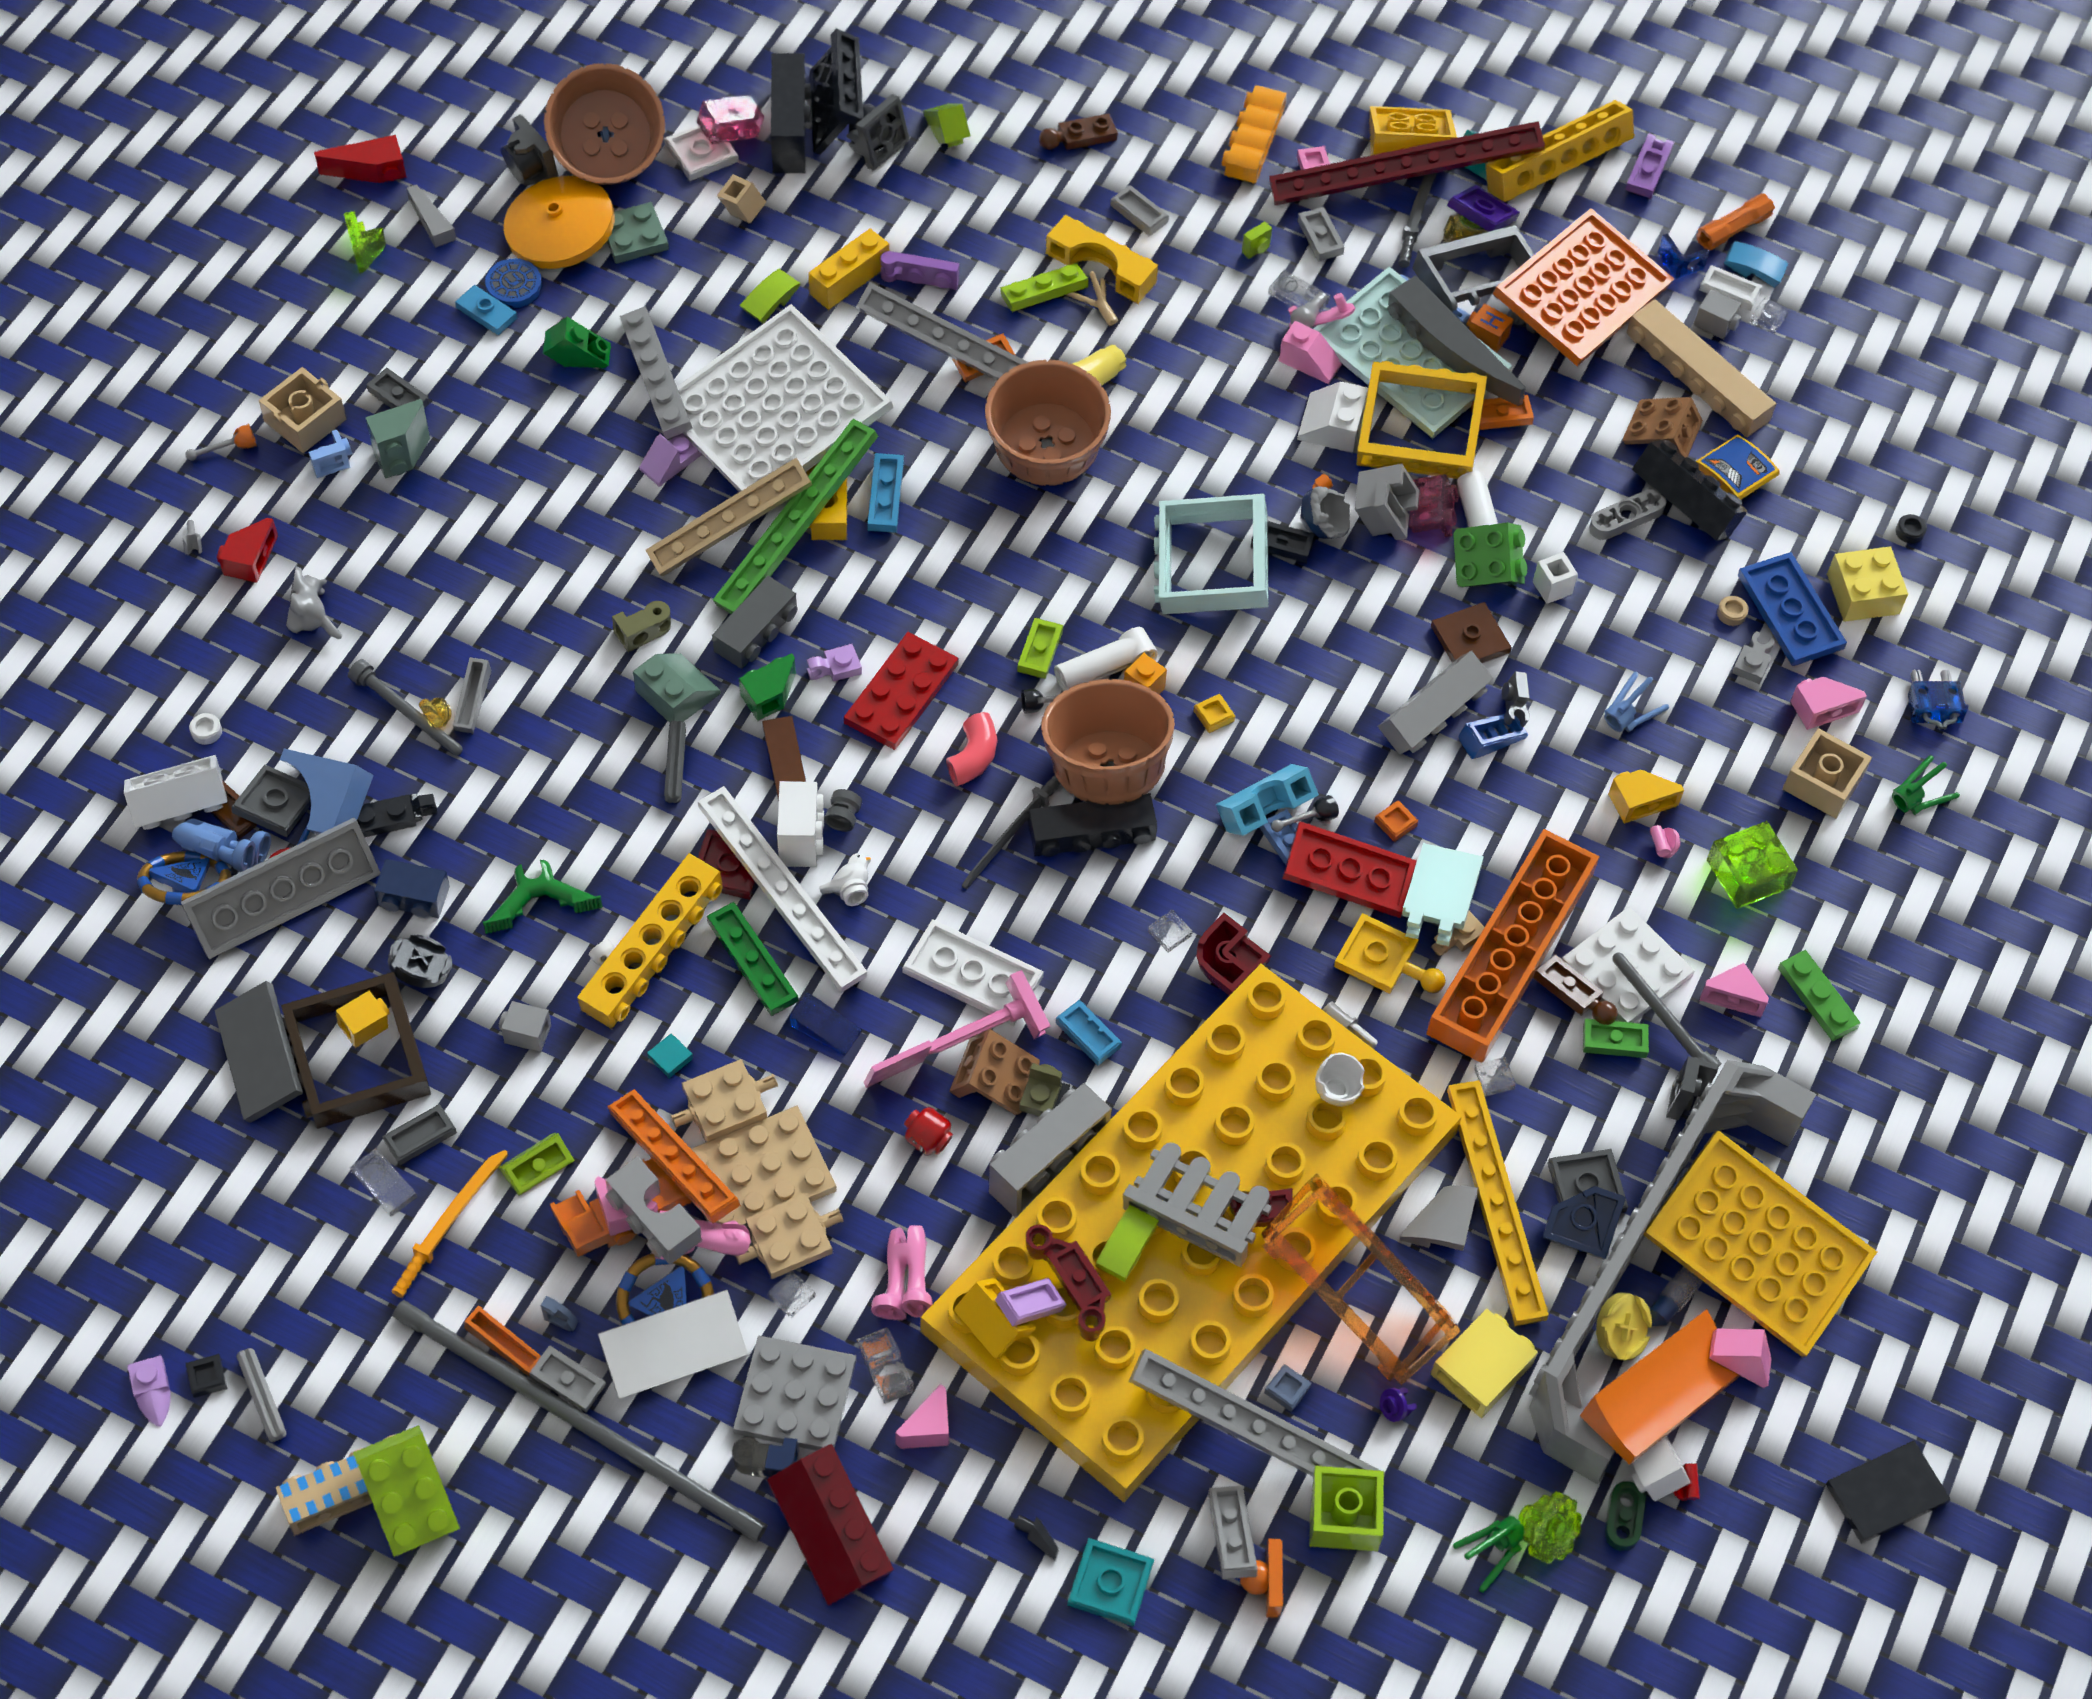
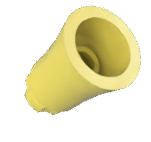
(1104, 363)

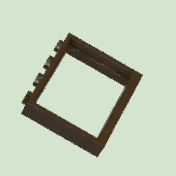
(369, 1099)

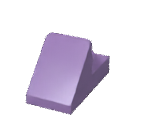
(668, 458)

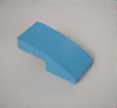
(1751, 259)

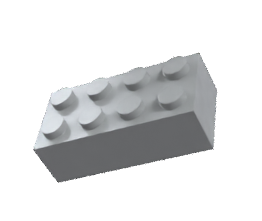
(1046, 1148)

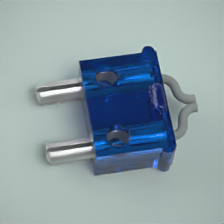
(1936, 700)

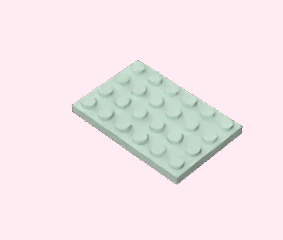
(1375, 336)

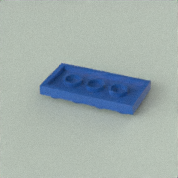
(1792, 609)

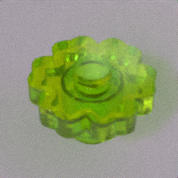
(1551, 1526)

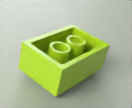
(406, 1490)

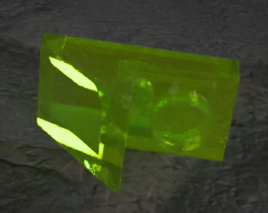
(365, 243)

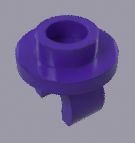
(1394, 1404)

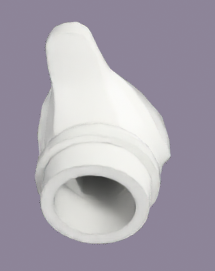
(850, 881)

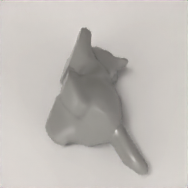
(306, 608)

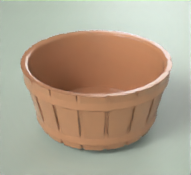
(599, 99)
(1046, 402)
(1105, 724)

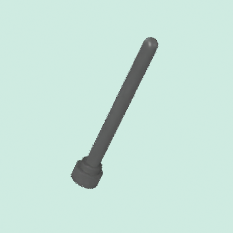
(363, 674)
(1661, 1009)

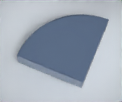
(558, 1314)

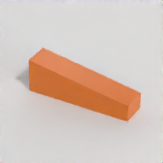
(501, 1340)

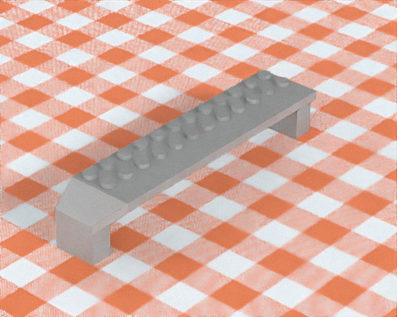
(1737, 1098)

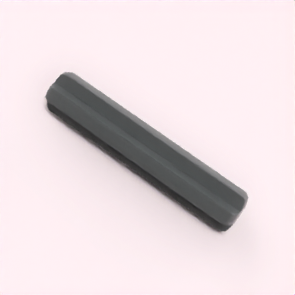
(675, 761)

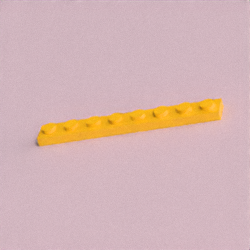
(1498, 1204)

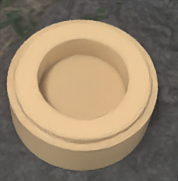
(1732, 610)

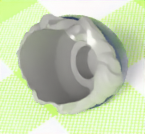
(1325, 513)

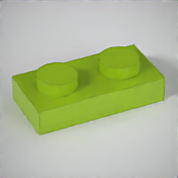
(1040, 648)

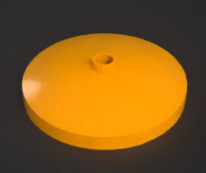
(559, 222)

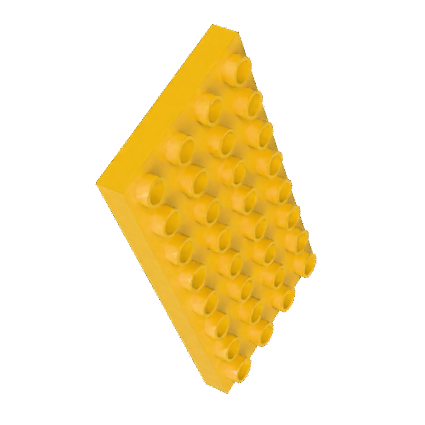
(1252, 1108)

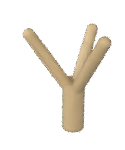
(1101, 303)

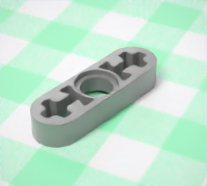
(1620, 524)

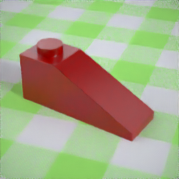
(369, 160)

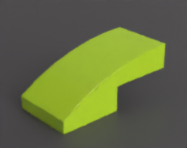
(768, 294)
(1127, 1243)

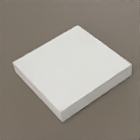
(697, 155)

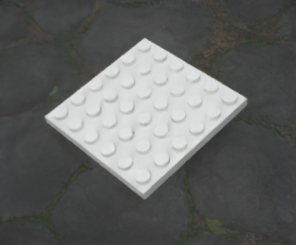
(776, 400)

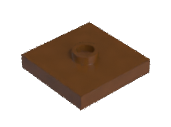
(1471, 630)

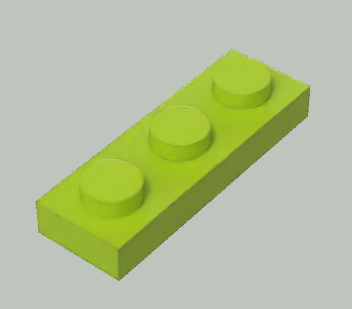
(1044, 287)

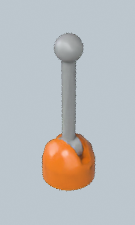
(242, 437)

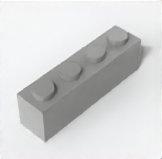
(1435, 703)

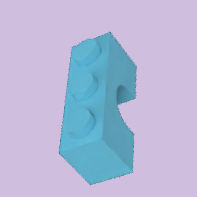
(1249, 807)

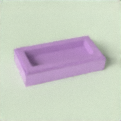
(1030, 1302)

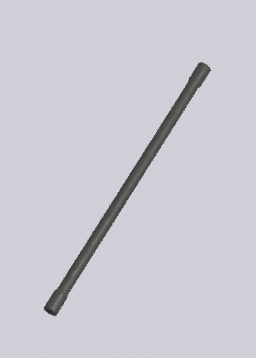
(736, 1517)

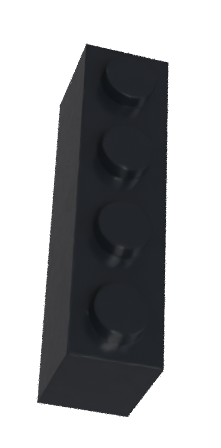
(1690, 489)
(1091, 826)

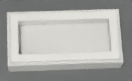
(1731, 286)

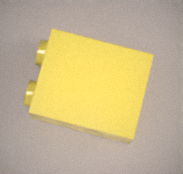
(1484, 1362)

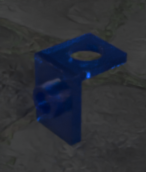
(1676, 262)

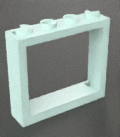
(1211, 510)

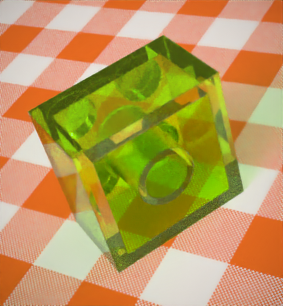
(1752, 864)

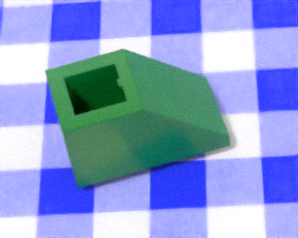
(576, 345)
(768, 687)

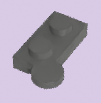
(394, 390)

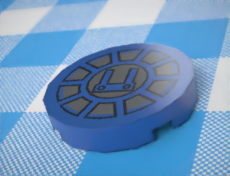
(514, 282)

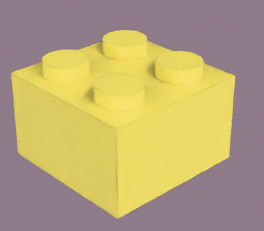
(1867, 584)

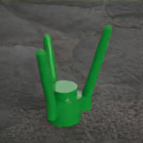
(1910, 794)
(1504, 1536)

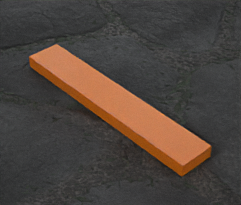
(674, 1156)

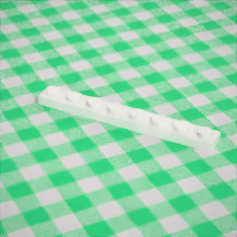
(782, 889)

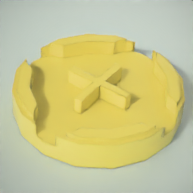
(1623, 1326)

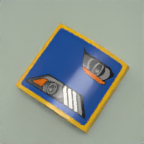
(1738, 466)

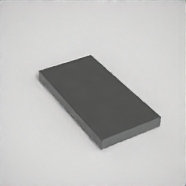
(258, 1051)

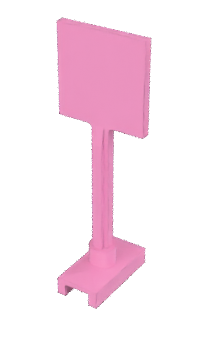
(1024, 1006)

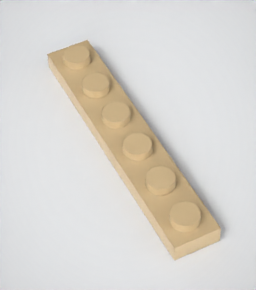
(729, 517)

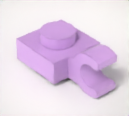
(837, 662)

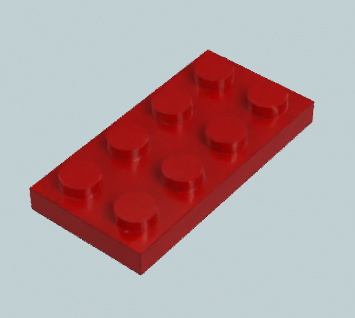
(901, 690)
(1349, 869)

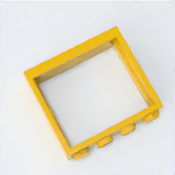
(1414, 459)

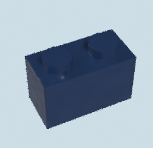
(412, 889)

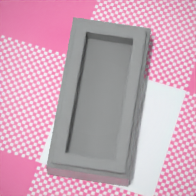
(1139, 210)

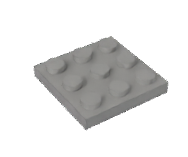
(794, 1393)

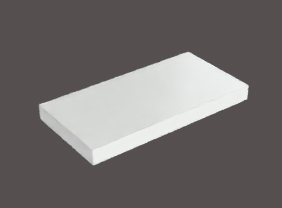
(966, 968)
(672, 1344)

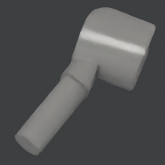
(191, 539)

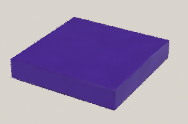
(1483, 208)

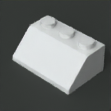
(175, 792)

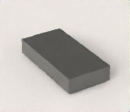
(419, 1134)

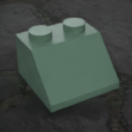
(398, 437)
(673, 686)

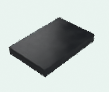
(1888, 1491)

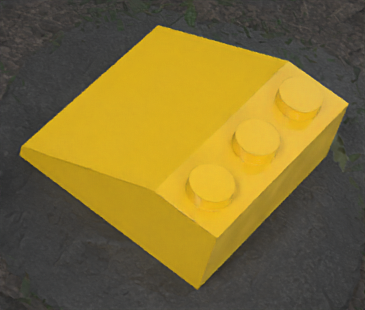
(1407, 127)

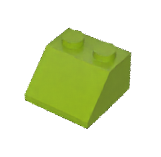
(1347, 1508)

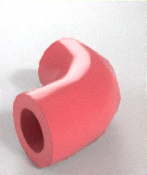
(978, 751)

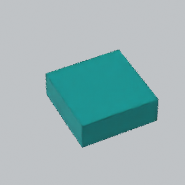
(670, 1055)

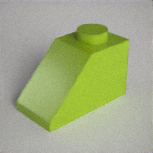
(948, 123)

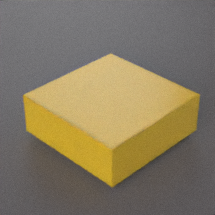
(1214, 713)

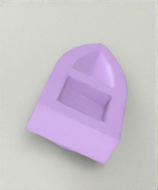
(151, 1388)

